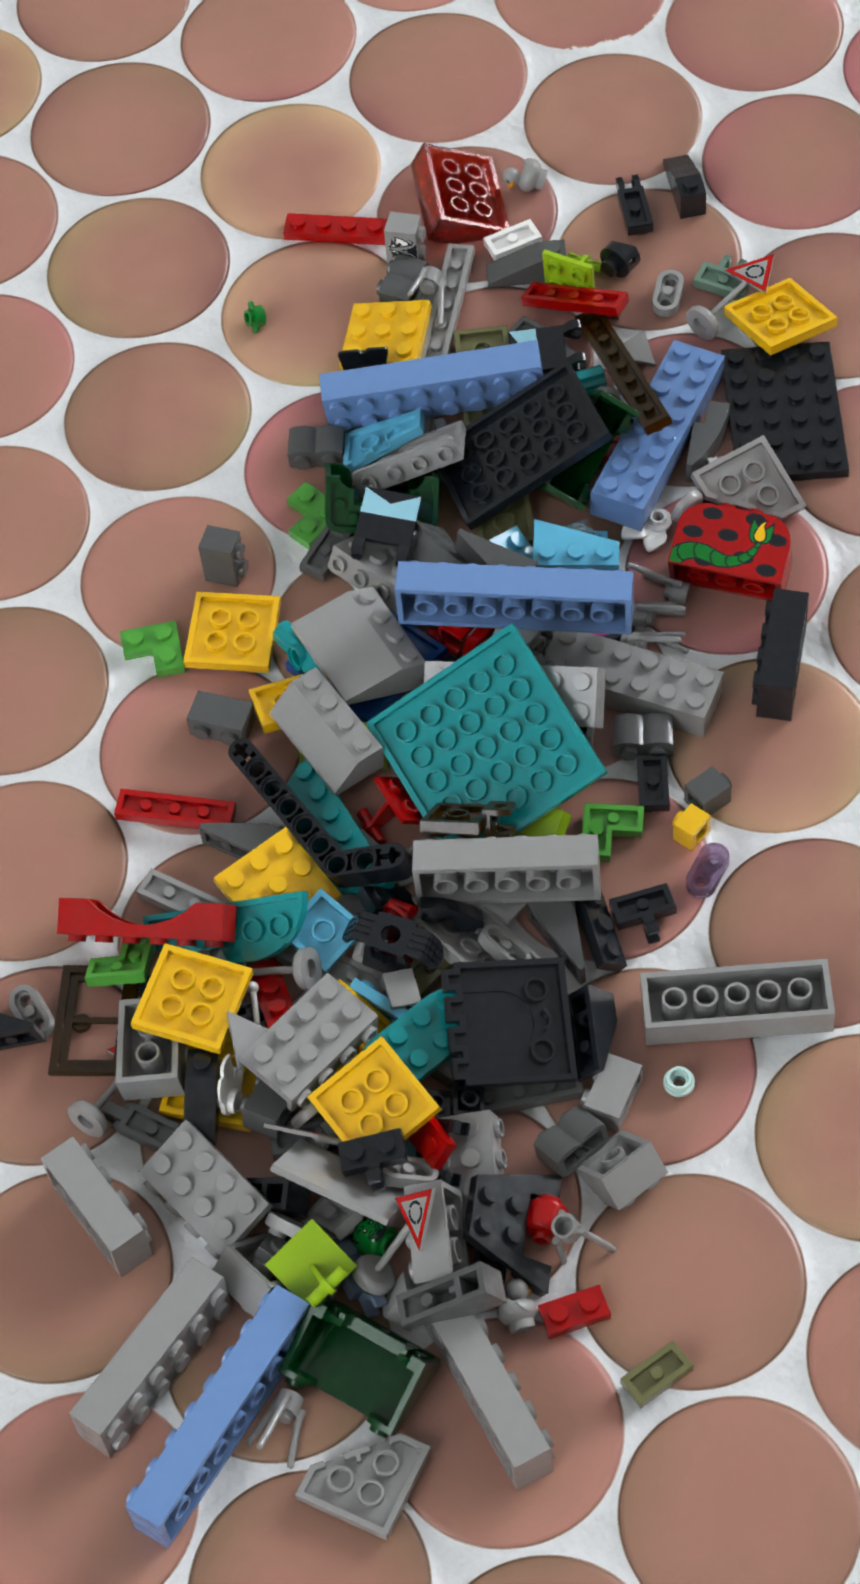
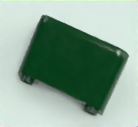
(345, 502)
(359, 1364)

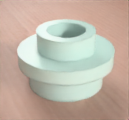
(682, 1074)

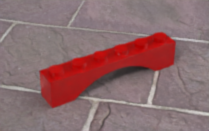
(201, 922)

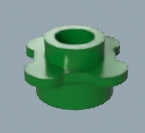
(255, 316)

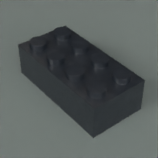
(780, 654)

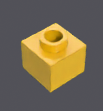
(691, 826)

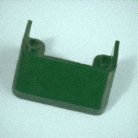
(573, 483)

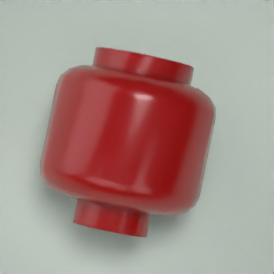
(540, 1216)

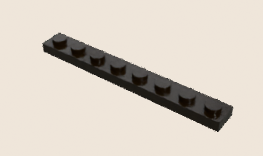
(624, 372)

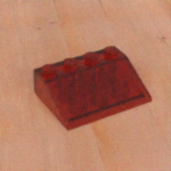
(458, 194)

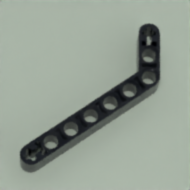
(388, 861)

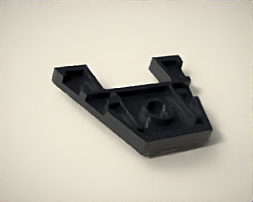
(498, 1222)

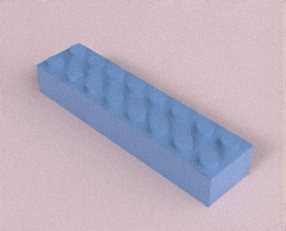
(433, 384)
(645, 463)
(518, 595)
(217, 1419)

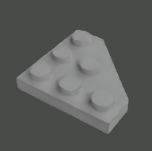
(750, 479)
(367, 1483)

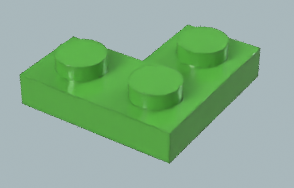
(310, 504)
(156, 640)
(610, 821)
(128, 968)

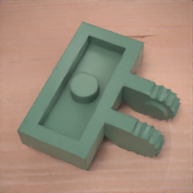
(715, 280)

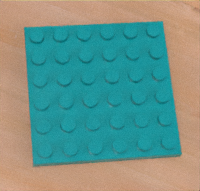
(487, 735)

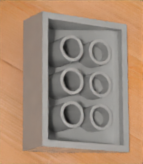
(361, 647)
(320, 1171)

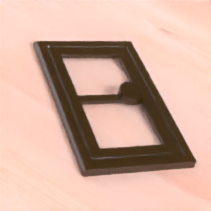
(65, 1022)

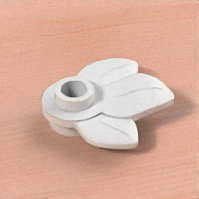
(654, 531)
(229, 1087)

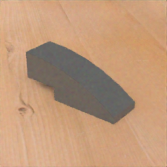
(707, 436)

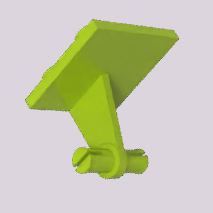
(570, 269)
(311, 1264)

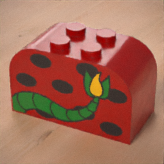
(731, 550)

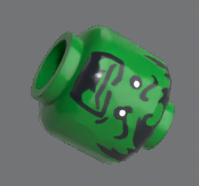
(372, 1237)

